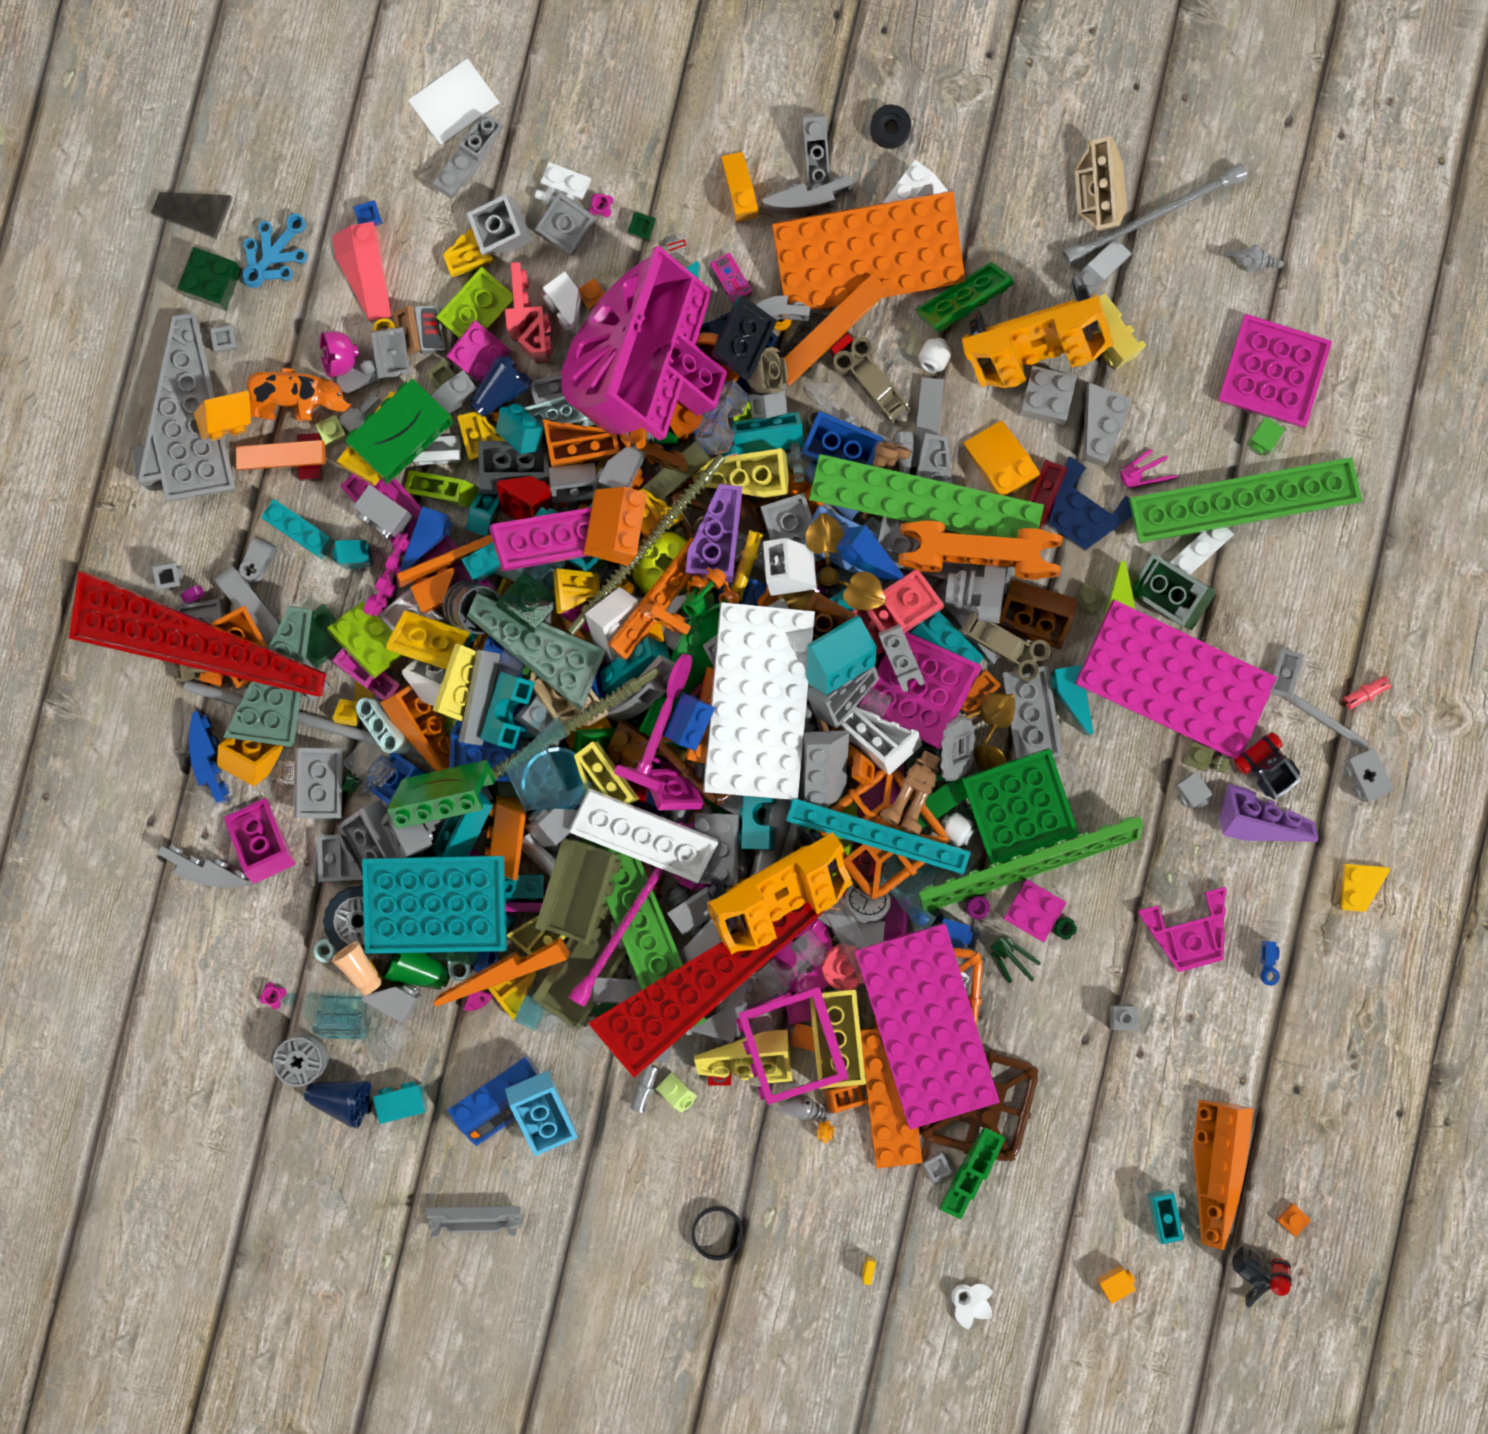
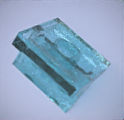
(340, 1017)

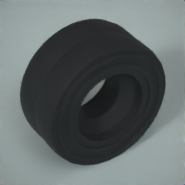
(887, 139)

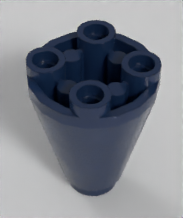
(499, 386)
(341, 1100)

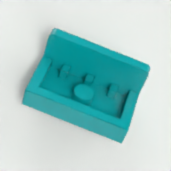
(526, 886)

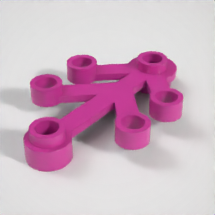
(384, 583)

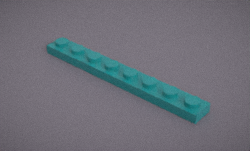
(877, 835)

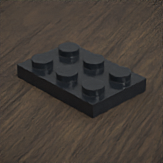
(743, 337)

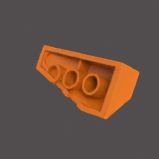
(420, 726)

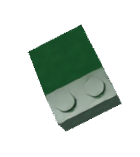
(1172, 591)

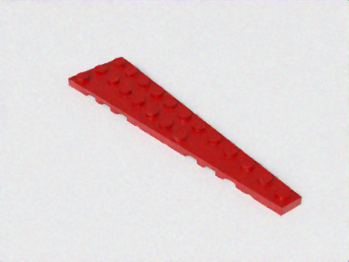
(138, 625)
(667, 1009)

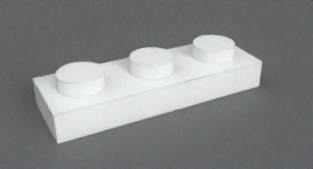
(1201, 549)

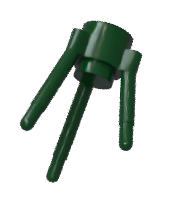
(1004, 949)

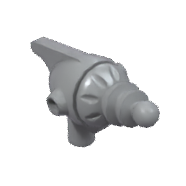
(1255, 259)
(802, 1107)

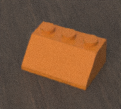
(615, 524)
(241, 624)
(506, 832)

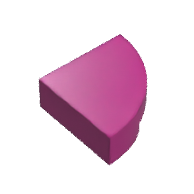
(477, 1000)

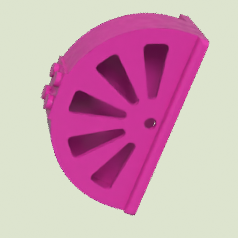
(641, 351)

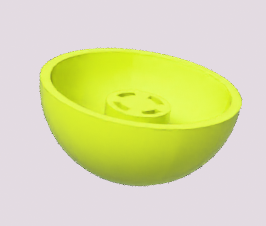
(649, 570)

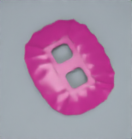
(788, 959)

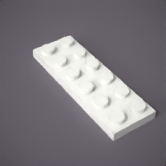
(643, 835)

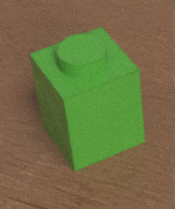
(1265, 437)

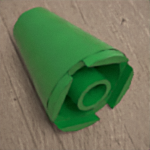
(417, 970)

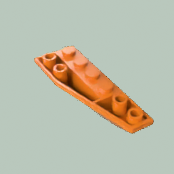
(1220, 1165)

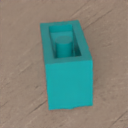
(483, 513)

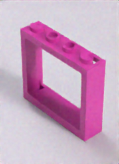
(757, 1067)

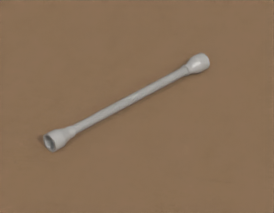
(1233, 176)

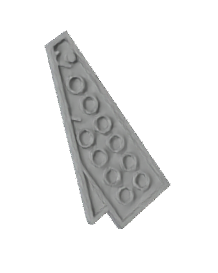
(173, 443)

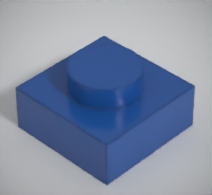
(367, 213)

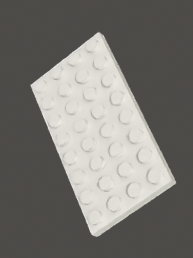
(758, 701)

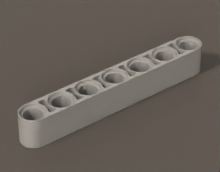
(242, 594)

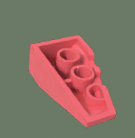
(361, 260)

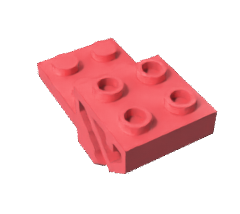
(528, 323)
(907, 604)

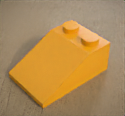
(1001, 459)

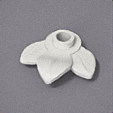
(974, 1305)

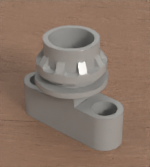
(978, 591)

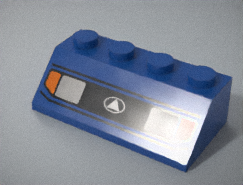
(488, 1108)

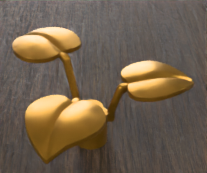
(864, 589)
(999, 712)

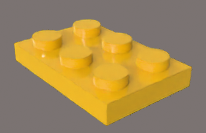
(425, 639)

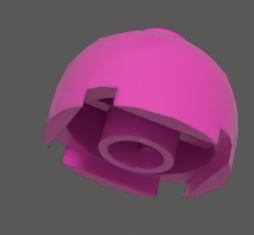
(338, 353)

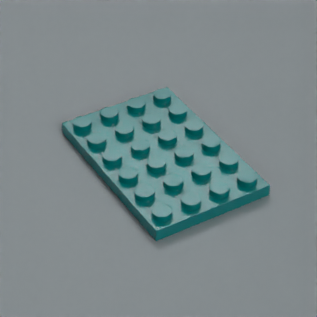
(434, 904)

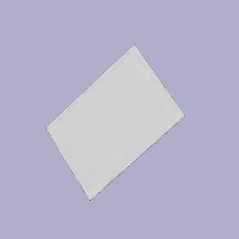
(453, 101)

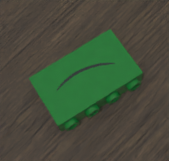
(399, 430)
(440, 794)

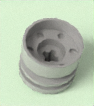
(311, 1069)

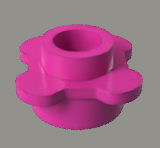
(598, 199)
(266, 997)

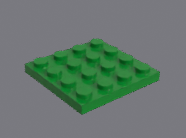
(1020, 806)

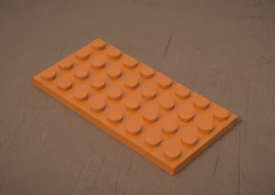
(902, 242)

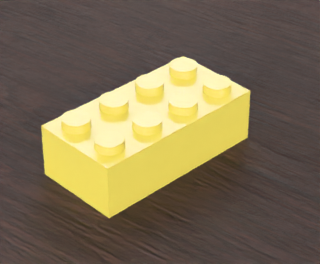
(844, 1018)

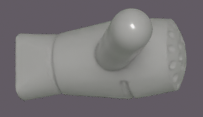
(906, 439)

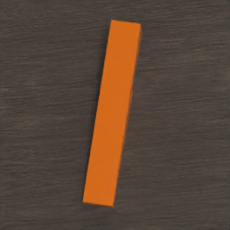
(505, 970)

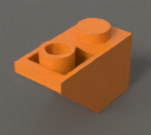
(431, 591)

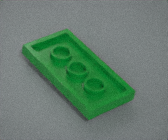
(964, 297)

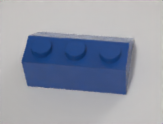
(839, 440)

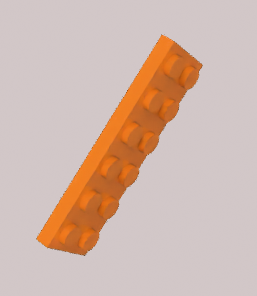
(892, 1139)

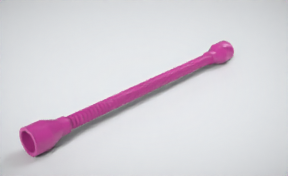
(582, 992)

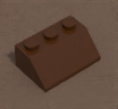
(1037, 613)

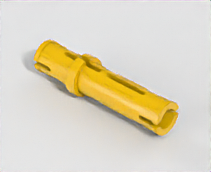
(749, 555)

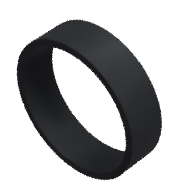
(719, 1257)

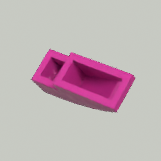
(381, 686)

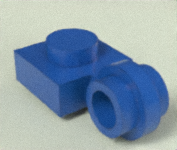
(1269, 955)

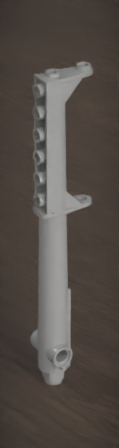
(722, 1023)

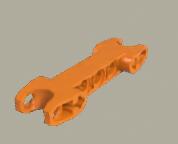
(982, 550)

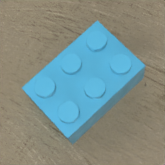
(541, 1113)

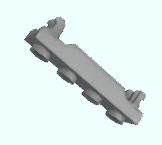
(474, 1219)

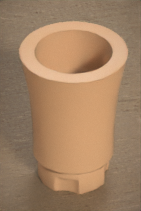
(357, 968)

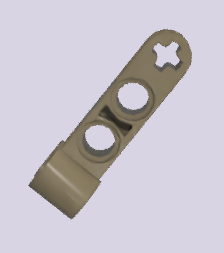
(871, 380)
(1005, 645)

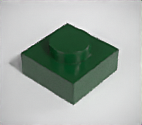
(641, 226)

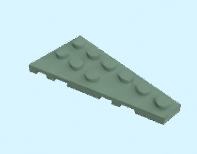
(552, 654)
(270, 712)

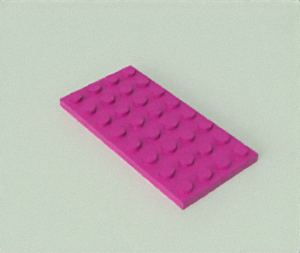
(1175, 680)
(927, 1026)

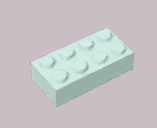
(556, 411)

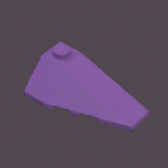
(717, 535)
(1255, 820)

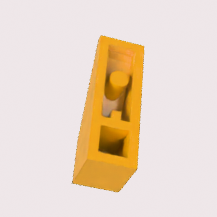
(740, 187)

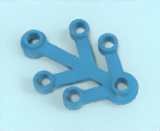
(272, 254)

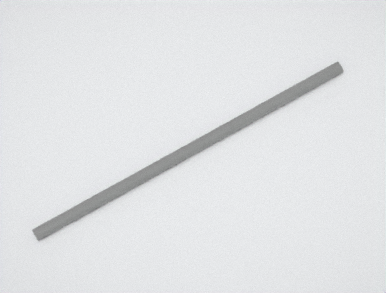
(303, 718)

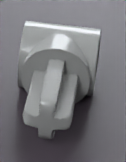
(355, 417)

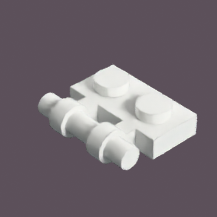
(564, 180)

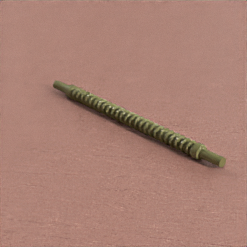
(704, 477)
(634, 685)

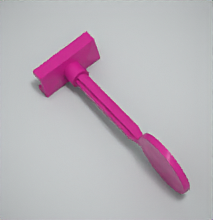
(675, 685)

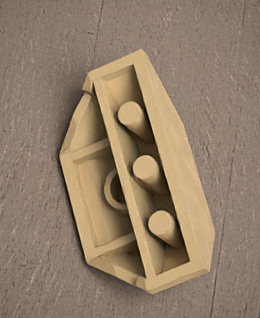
(1101, 185)
(558, 705)

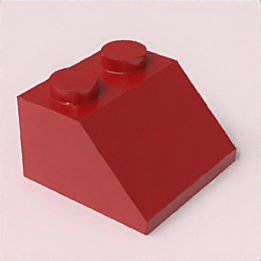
(523, 497)

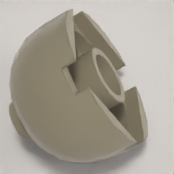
(769, 373)

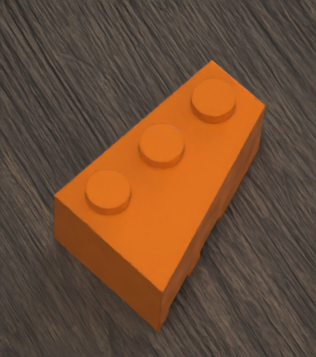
(578, 444)

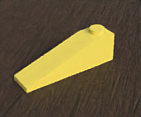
(759, 473)
(773, 1052)

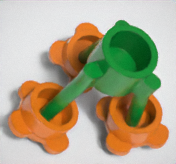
(698, 588)

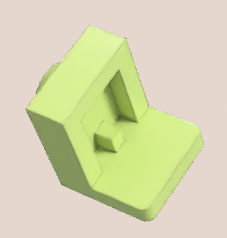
(676, 1092)

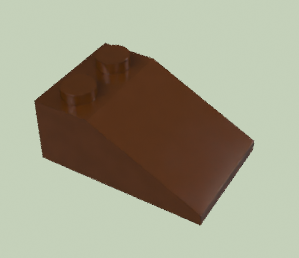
(827, 614)

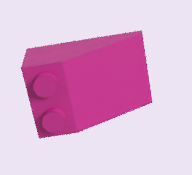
(259, 841)

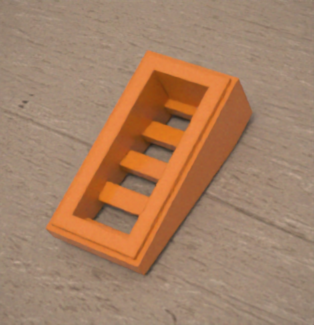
(831, 1100)

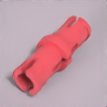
(1366, 692)

